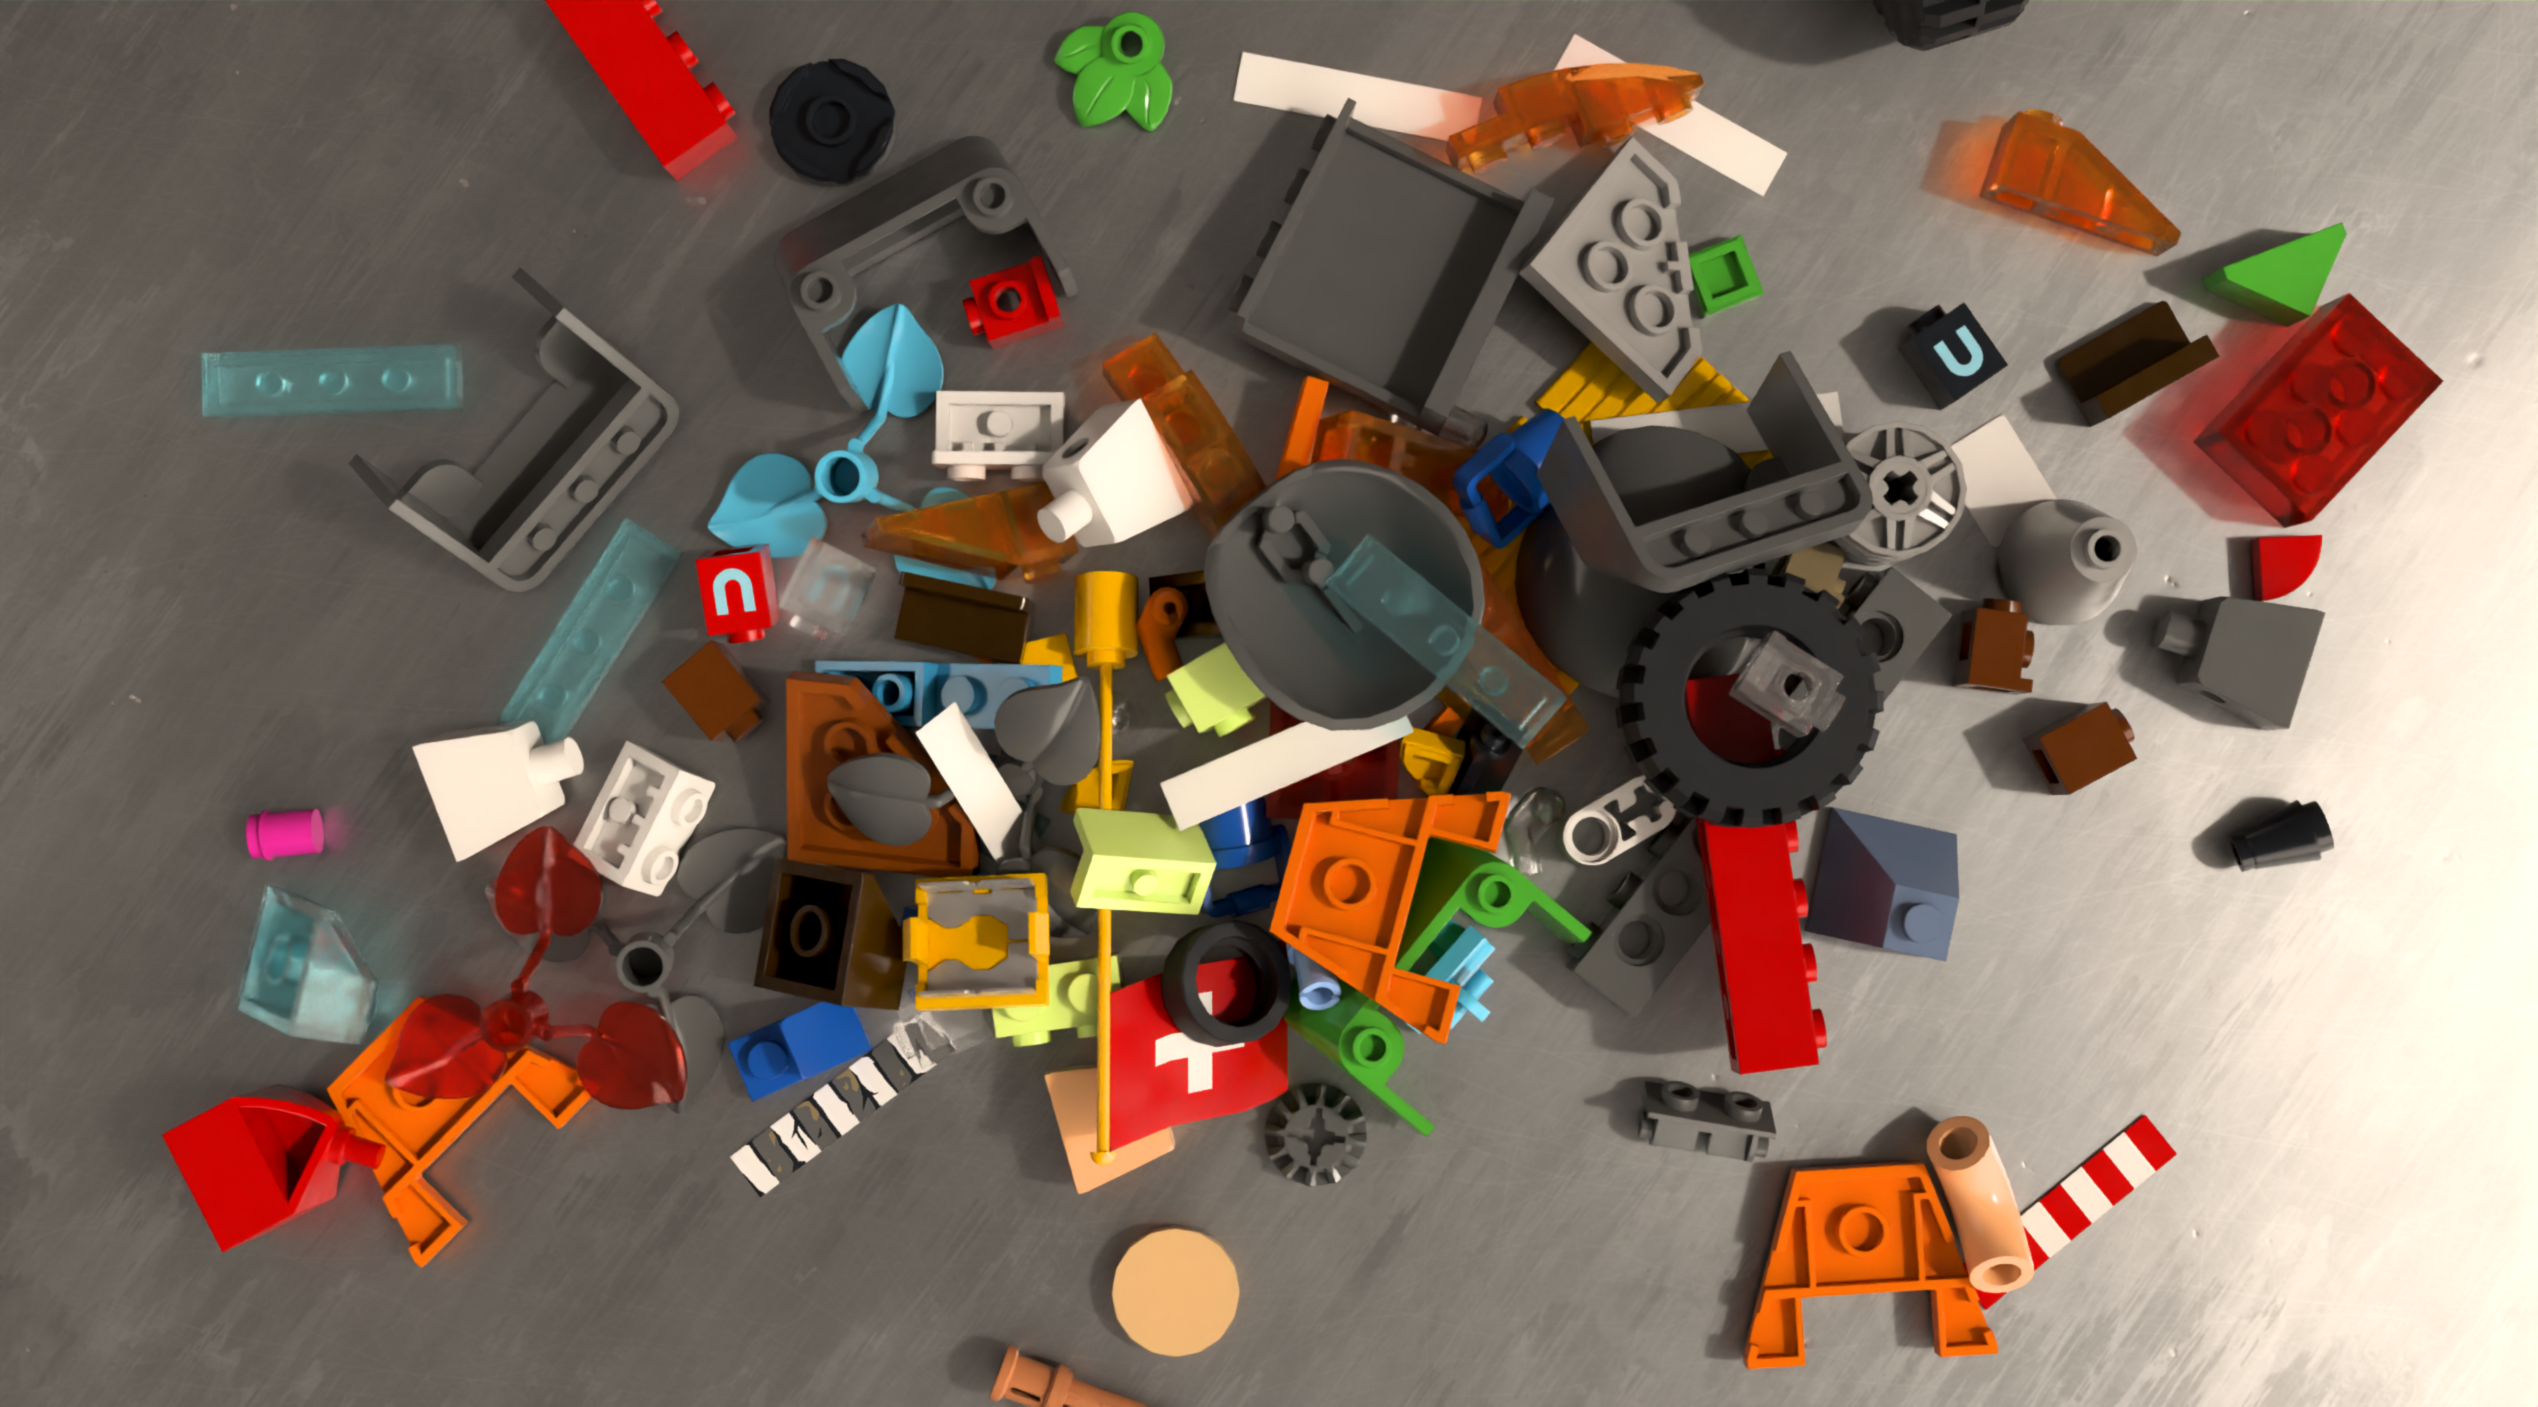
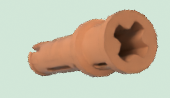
(1046, 1386)

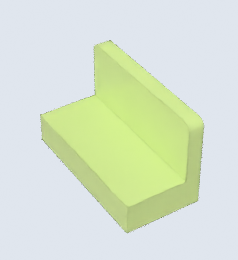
(1140, 863)

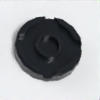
(832, 122)

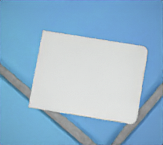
(1999, 478)

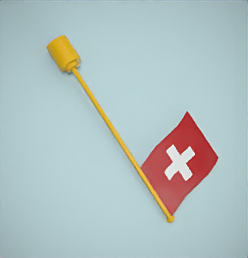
(1146, 1065)

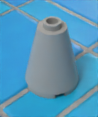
(2065, 561)

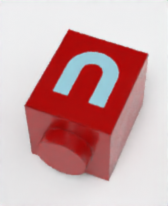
(738, 592)

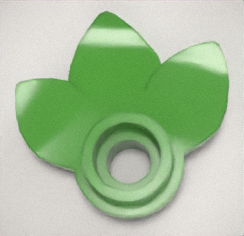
(1111, 79)

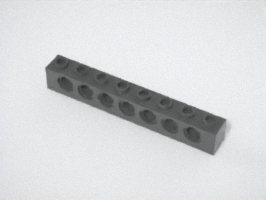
(1909, 625)

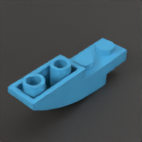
(922, 690)

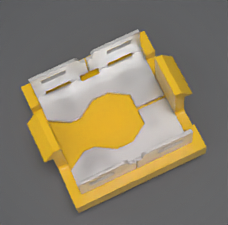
(980, 942)

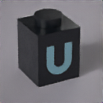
(1950, 353)

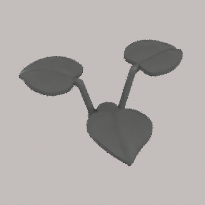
(1043, 735)
(731, 882)

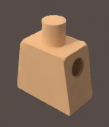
(1075, 1106)

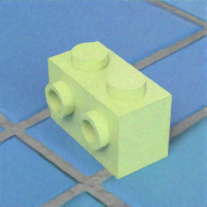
(1213, 693)
(1071, 1003)

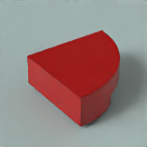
(2283, 564)

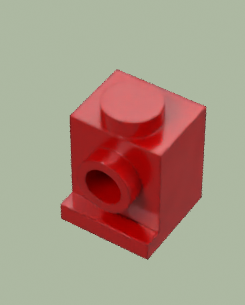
(1035, 314)

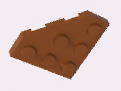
(838, 720)

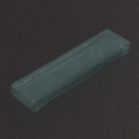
(332, 381)
(592, 632)
(1446, 641)

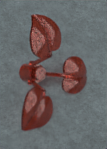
(461, 1051)

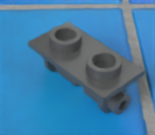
(1735, 1121)

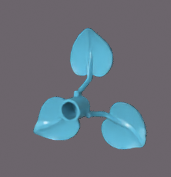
(774, 492)

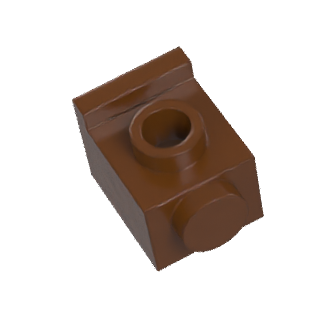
(1994, 648)

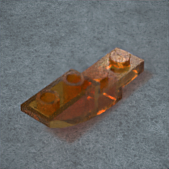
(1594, 99)
(1191, 428)

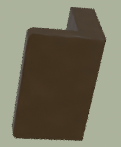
(2131, 363)
(964, 618)

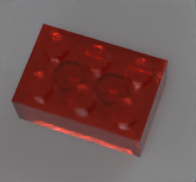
(2318, 411)

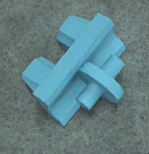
(1460, 956)

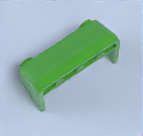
(1450, 879)

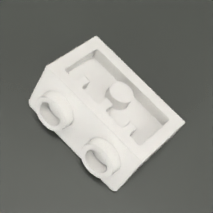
(643, 819)

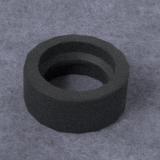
(1270, 973)

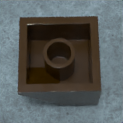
(830, 937)

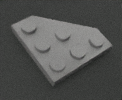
(1624, 271)

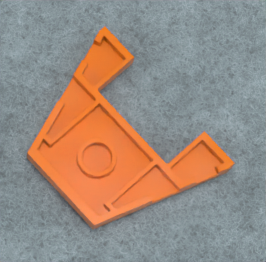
(1355, 885)
(424, 1127)
(1862, 1235)

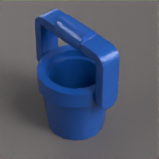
(1512, 465)
(1242, 839)

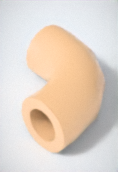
(1981, 1205)

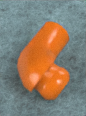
(1158, 629)

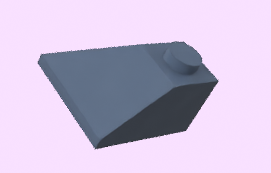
(1886, 885)

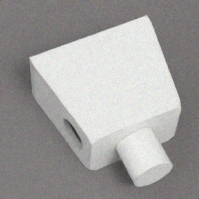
(1111, 479)
(494, 780)

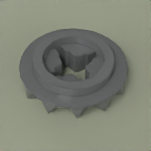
(1296, 1111)

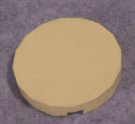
(1175, 1291)

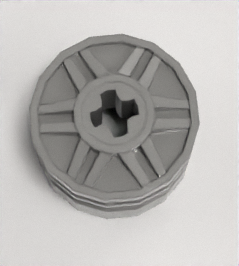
(1928, 501)

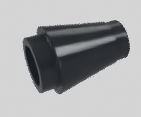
(2283, 838)

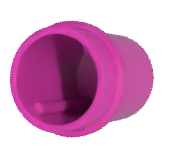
(284, 833)

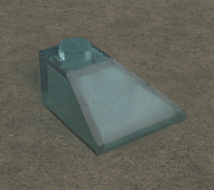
(306, 972)

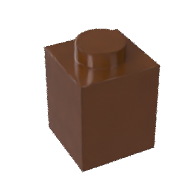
(718, 693)
(2081, 747)

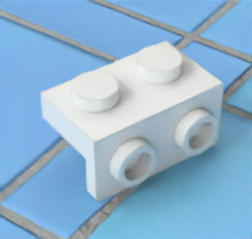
(997, 433)

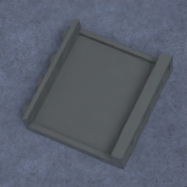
(1386, 271)

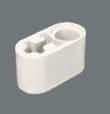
(1638, 826)

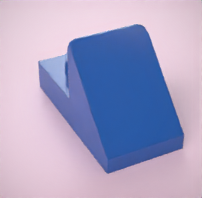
(798, 1047)

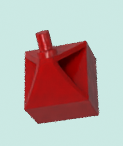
(265, 1160)

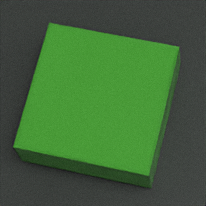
(1723, 277)

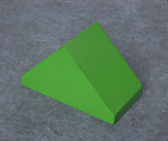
(2282, 280)

